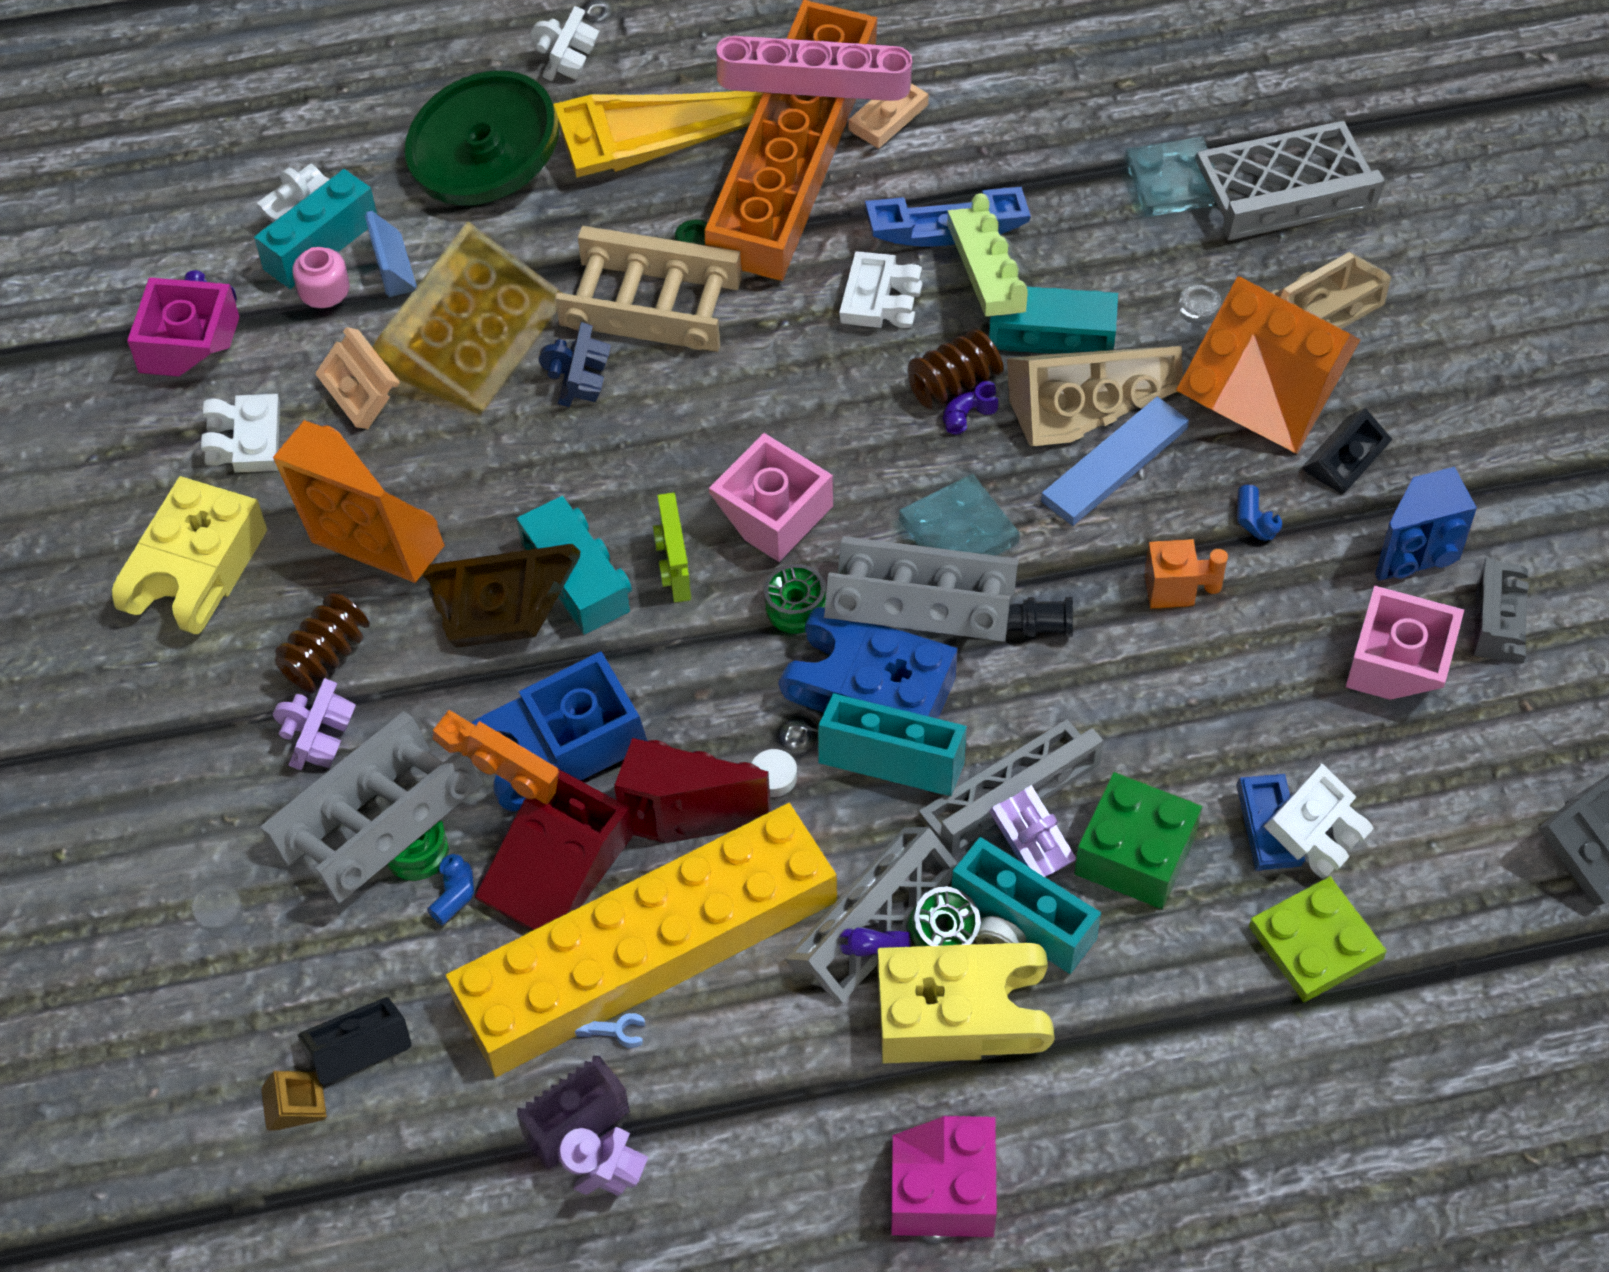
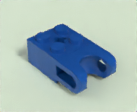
(871, 666)
(570, 720)

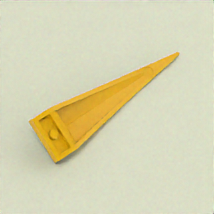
(633, 129)

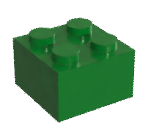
(1137, 840)

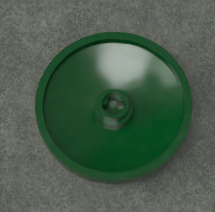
(482, 137)

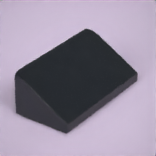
(1348, 451)
(355, 1040)

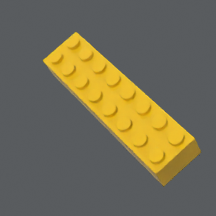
(642, 938)

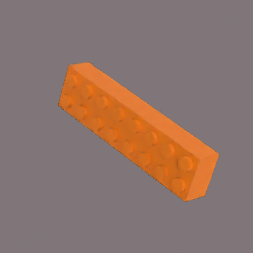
(785, 156)

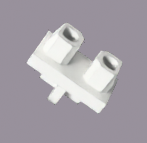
(551, 38)
(293, 190)

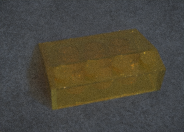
(467, 322)

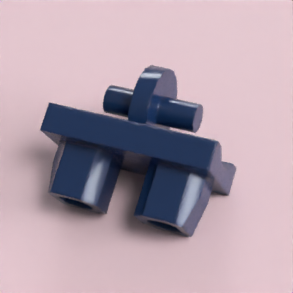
(583, 351)

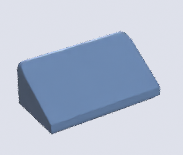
(390, 256)

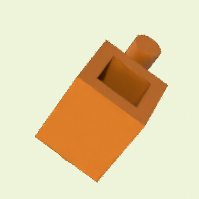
(1175, 573)

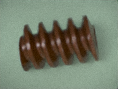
(953, 364)
(319, 639)

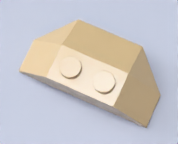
(1339, 290)

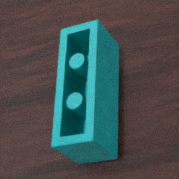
(324, 219)
(1059, 322)
(594, 588)
(892, 744)
(1030, 901)

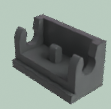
(1501, 612)

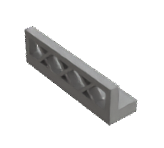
(1045, 775)
(861, 902)

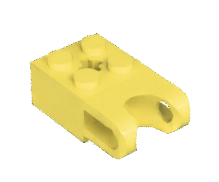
(191, 553)
(967, 1001)

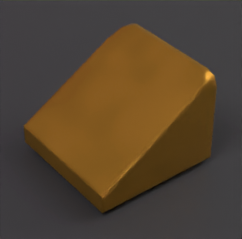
(292, 1099)

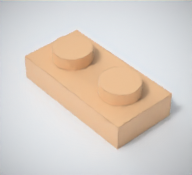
(883, 119)

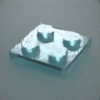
(1169, 176)
(960, 520)

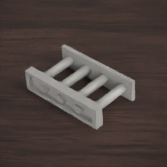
(922, 588)
(353, 783)

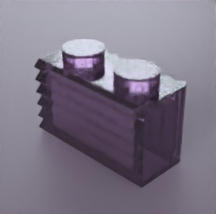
(586, 1100)

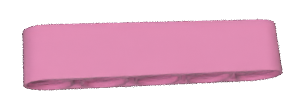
(813, 68)

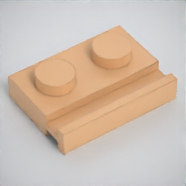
(357, 378)

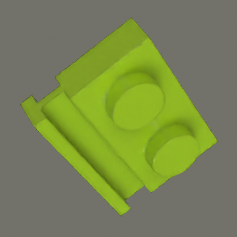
(669, 537)

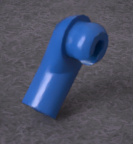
(1249, 516)
(457, 888)

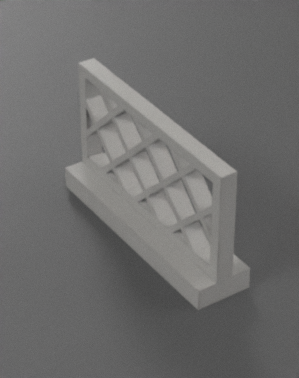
(1300, 201)

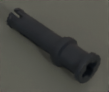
(1041, 617)

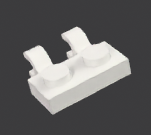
(868, 291)
(255, 432)
(1310, 812)

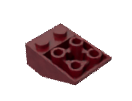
(688, 793)
(556, 853)

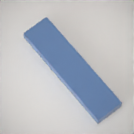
(1114, 461)

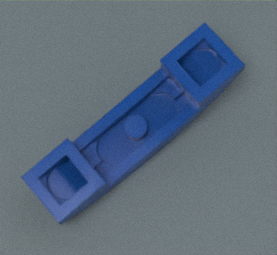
(928, 225)

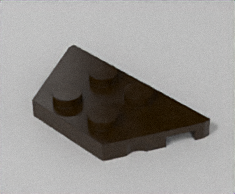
(500, 593)

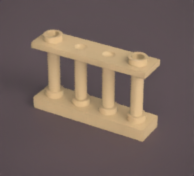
(656, 258)

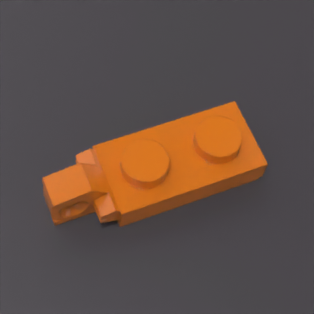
(499, 755)

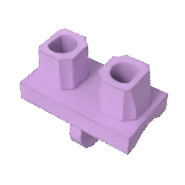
(314, 745)
(1032, 833)
(602, 1160)

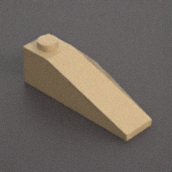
(1076, 392)

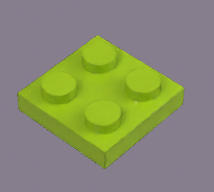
(1317, 939)

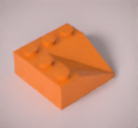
(1268, 364)
(350, 509)

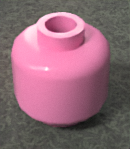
(321, 277)

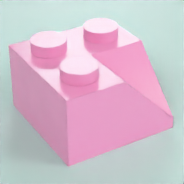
(773, 496)
(1404, 645)

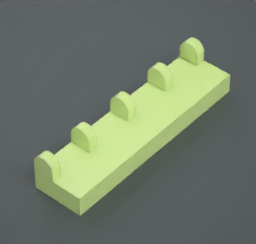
(987, 259)

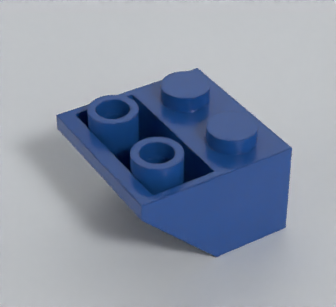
(1427, 525)

